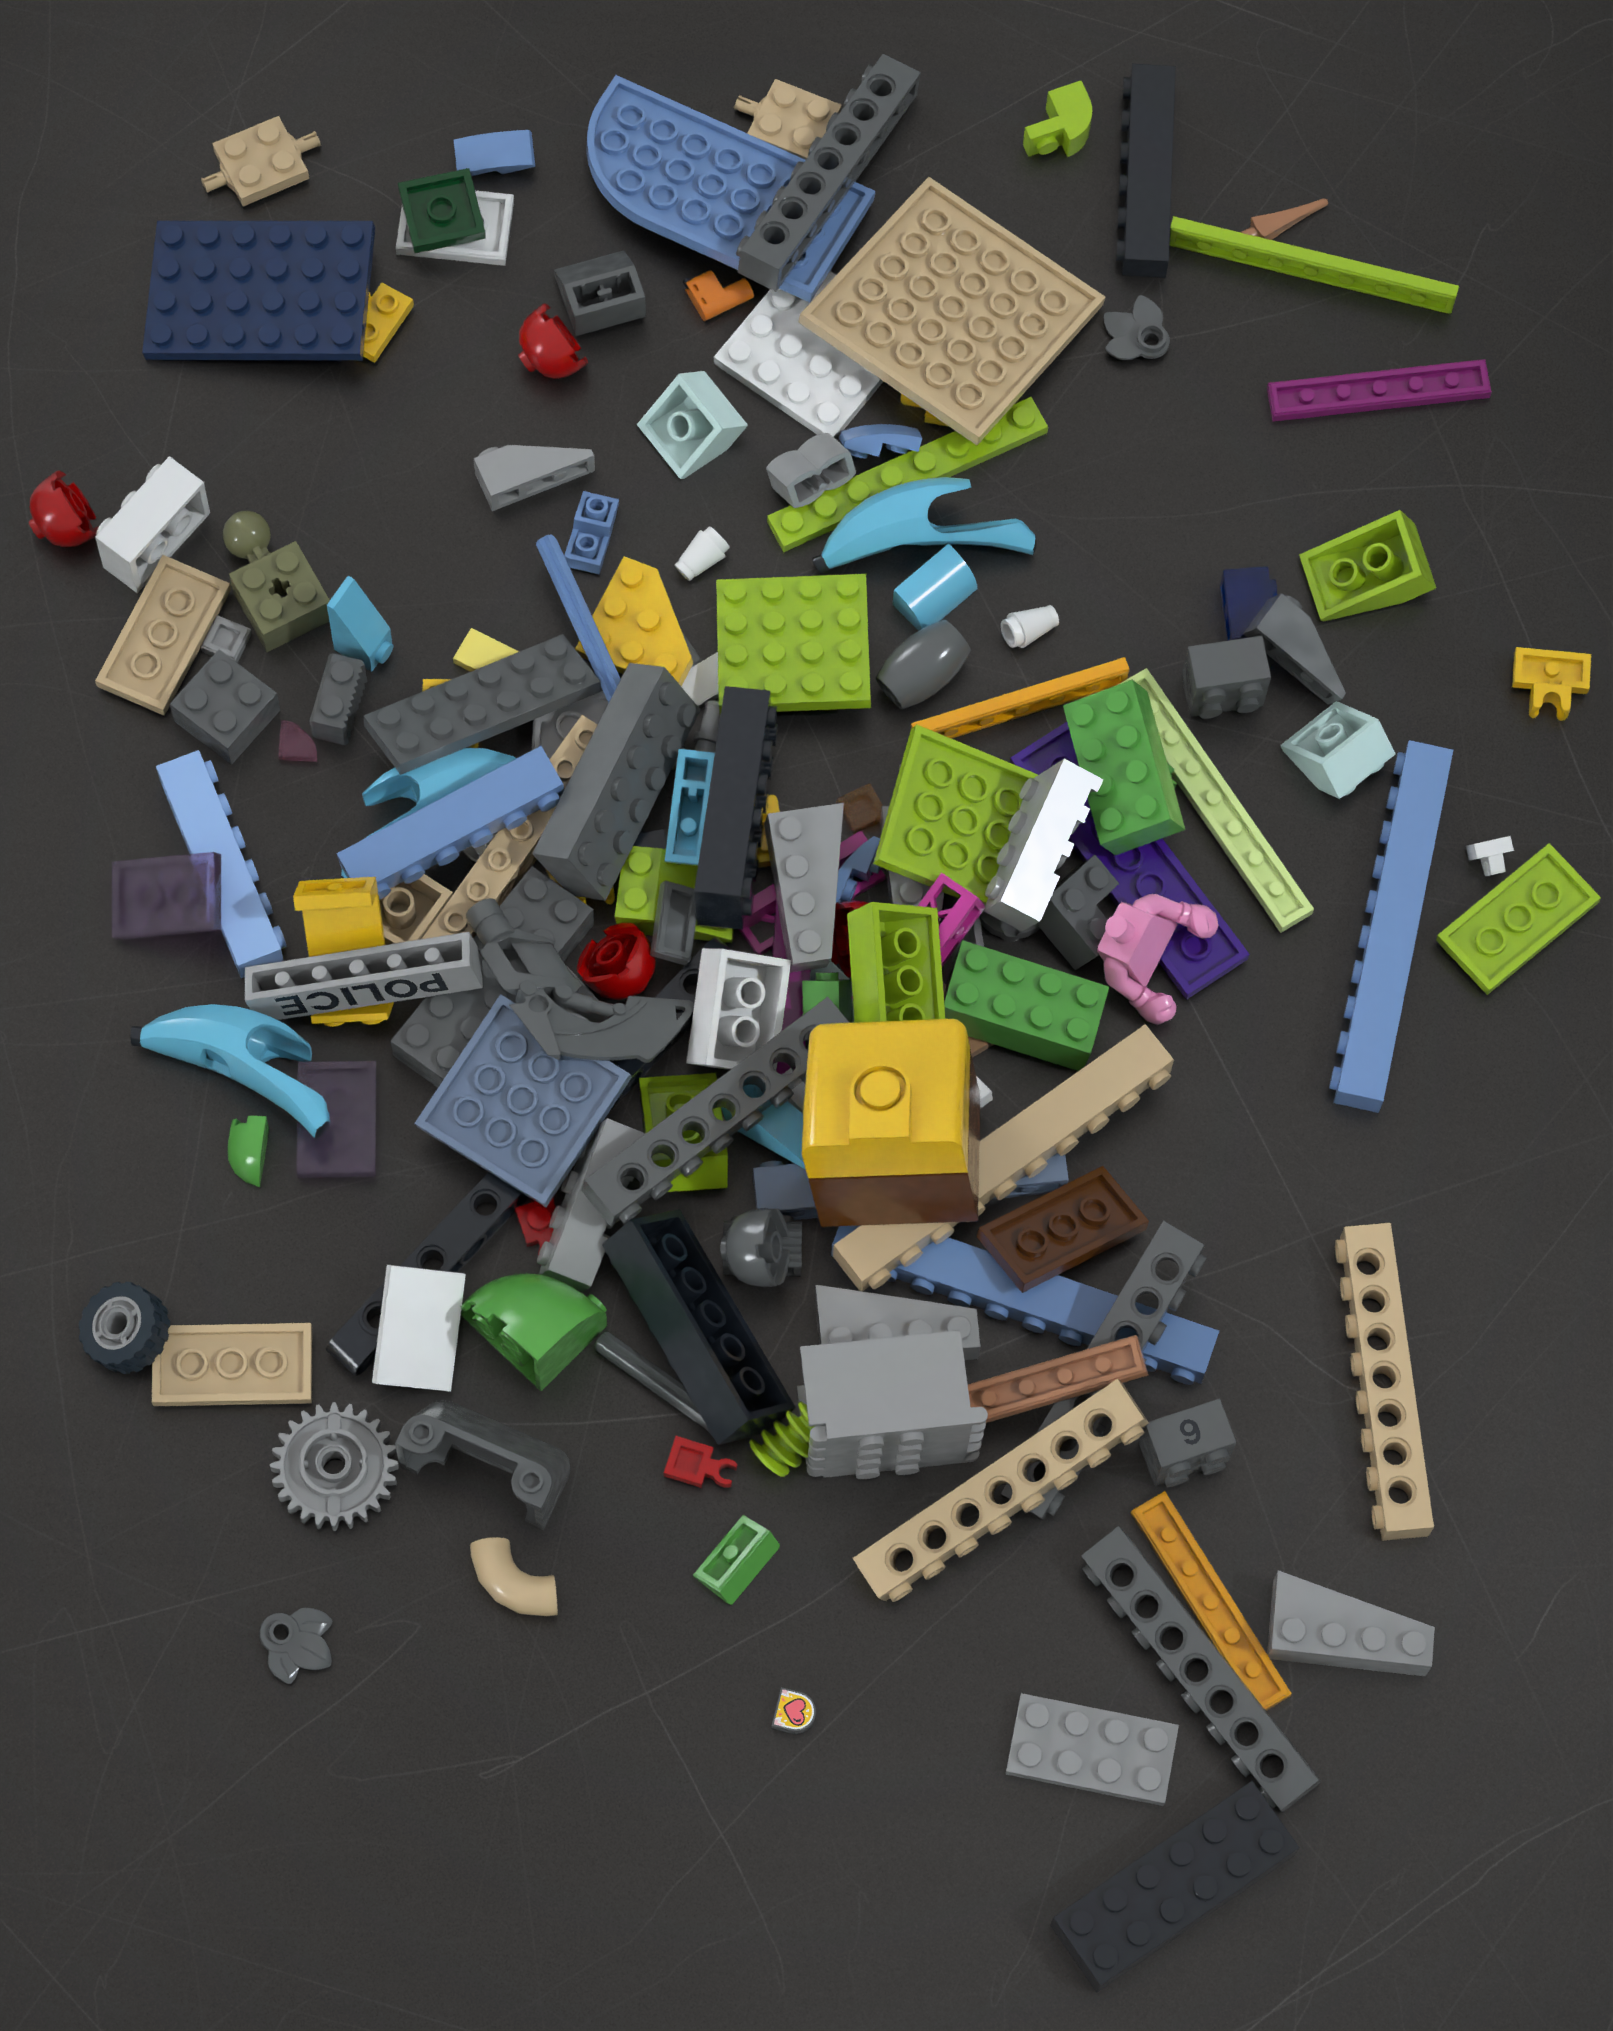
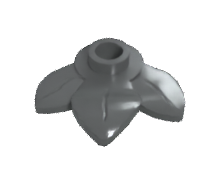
(1132, 330)
(302, 1644)

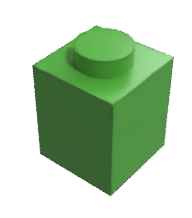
(828, 985)

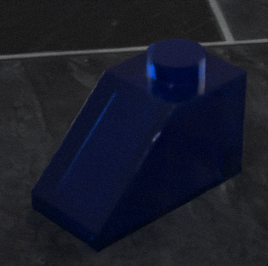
(1243, 596)

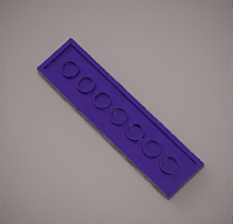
(1142, 871)

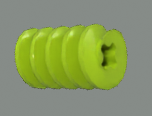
(787, 1445)

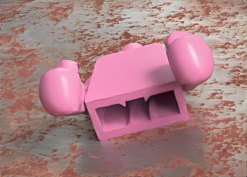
(1136, 942)

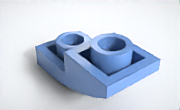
(495, 152)
(869, 439)
(591, 532)
(857, 865)

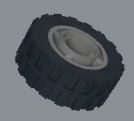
(106, 1318)

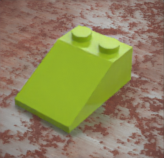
(1368, 568)
(640, 887)
(662, 1098)

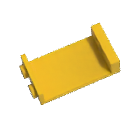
(342, 918)

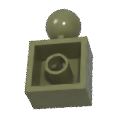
(270, 576)

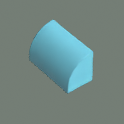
(935, 588)

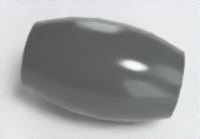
(923, 664)

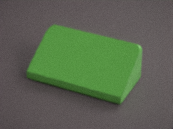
(737, 1559)

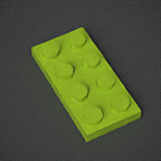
(1518, 919)

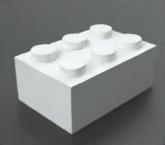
(152, 523)
(736, 1006)

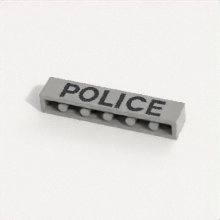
(364, 977)

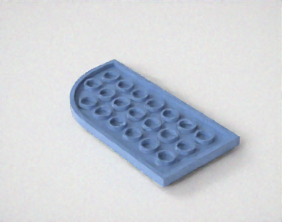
(703, 180)

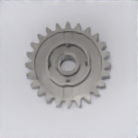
(340, 1494)

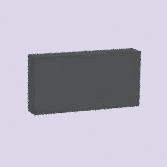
(674, 923)

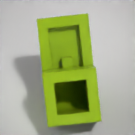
(1068, 123)

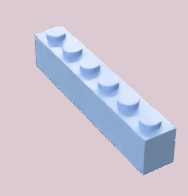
(206, 829)

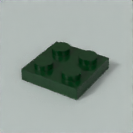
(441, 210)

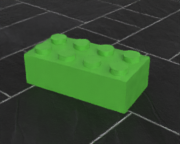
(1121, 744)
(1024, 1005)

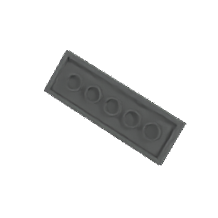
(481, 704)

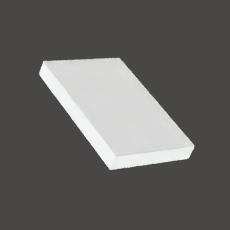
(496, 215)
(418, 1328)

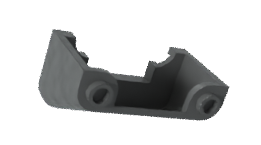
(536, 1466)

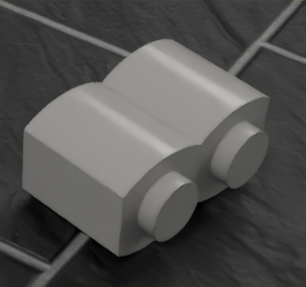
(807, 472)

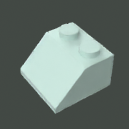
(691, 423)
(1339, 749)

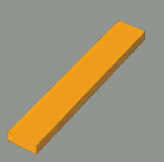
(1028, 700)
(1209, 1599)

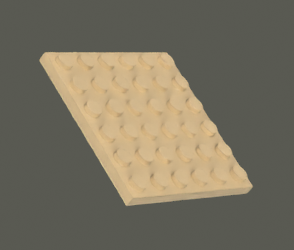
(952, 310)

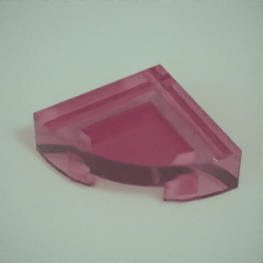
(295, 743)

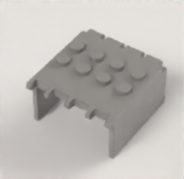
(889, 1405)

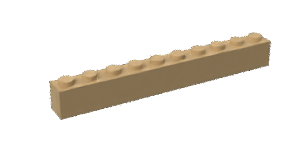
(1020, 1150)

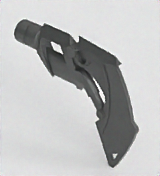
(631, 1032)

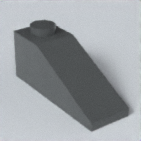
(1296, 646)

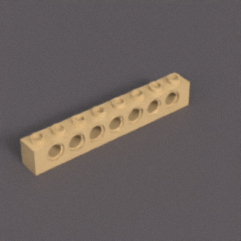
(510, 851)
(1376, 1245)
(878, 1560)

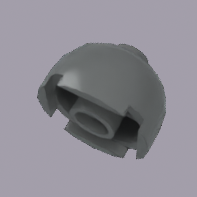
(755, 1247)

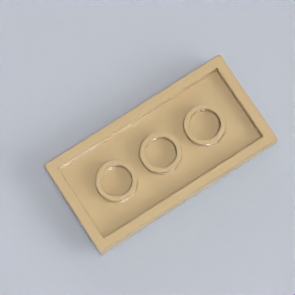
(163, 635)
(234, 1365)

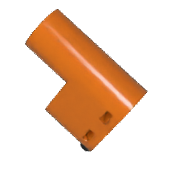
(711, 298)

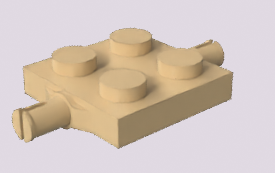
(788, 117)
(260, 161)

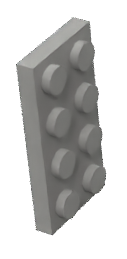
(1092, 1749)

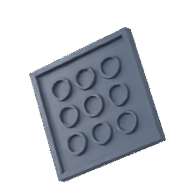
(519, 1107)

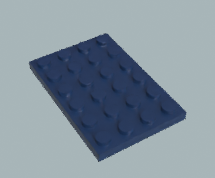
(259, 290)

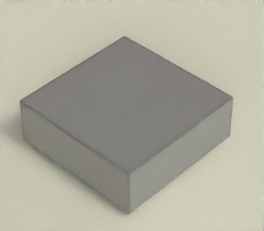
(227, 637)

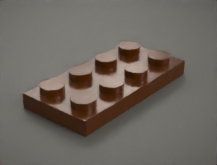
(1062, 1229)

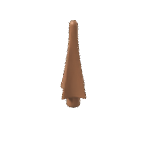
(1274, 224)

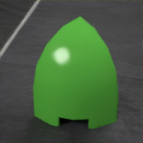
(248, 1148)

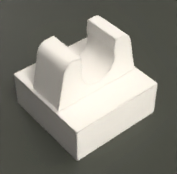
(1491, 854)

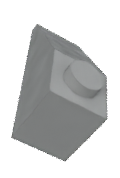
(523, 471)

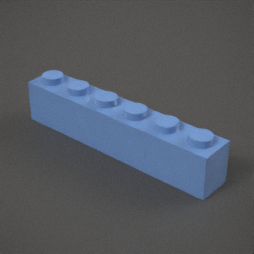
(455, 822)

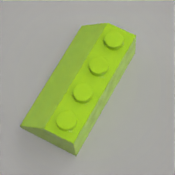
(895, 963)

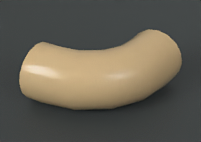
(508, 1583)

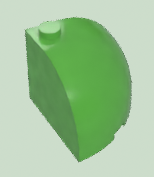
(535, 1322)

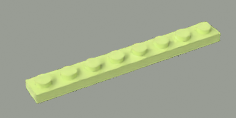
(1225, 814)

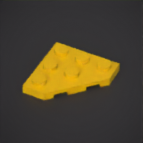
(640, 622)

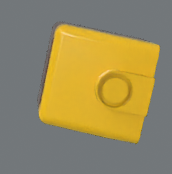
(892, 1123)

